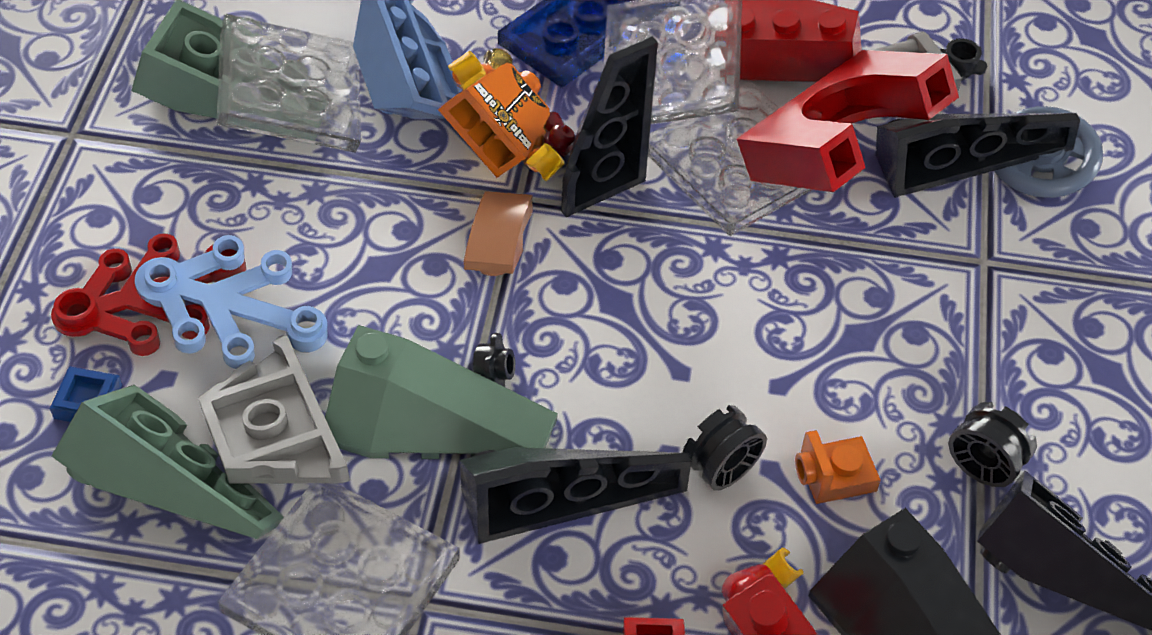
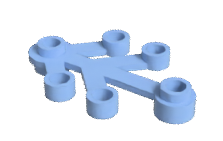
(227, 298)

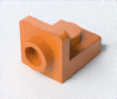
(836, 468)

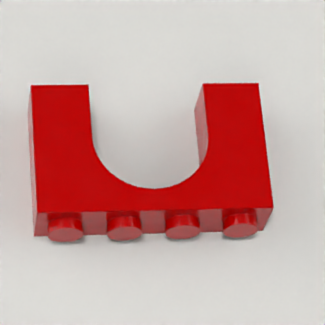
(813, 136)

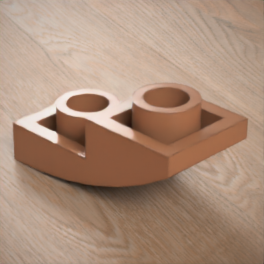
(498, 233)

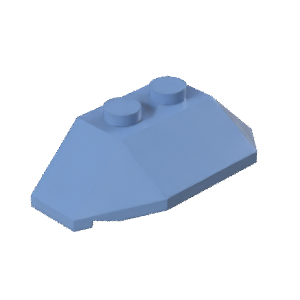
(402, 59)

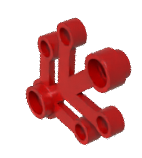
(89, 309)

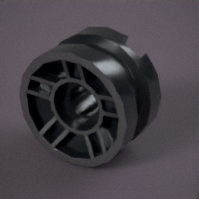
(992, 445)
(725, 448)

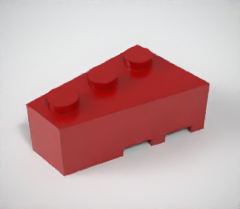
(796, 39)

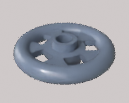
(1064, 180)

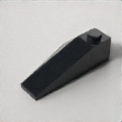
(614, 131)
(960, 146)
(544, 487)
(1047, 546)
(899, 585)

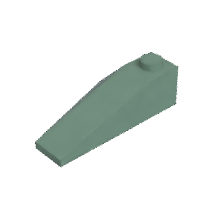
(182, 62)
(412, 400)
(139, 452)

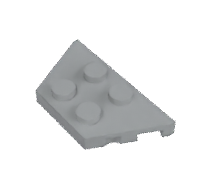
(272, 424)

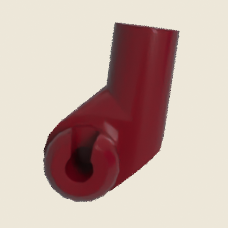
(558, 135)

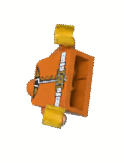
(501, 116)

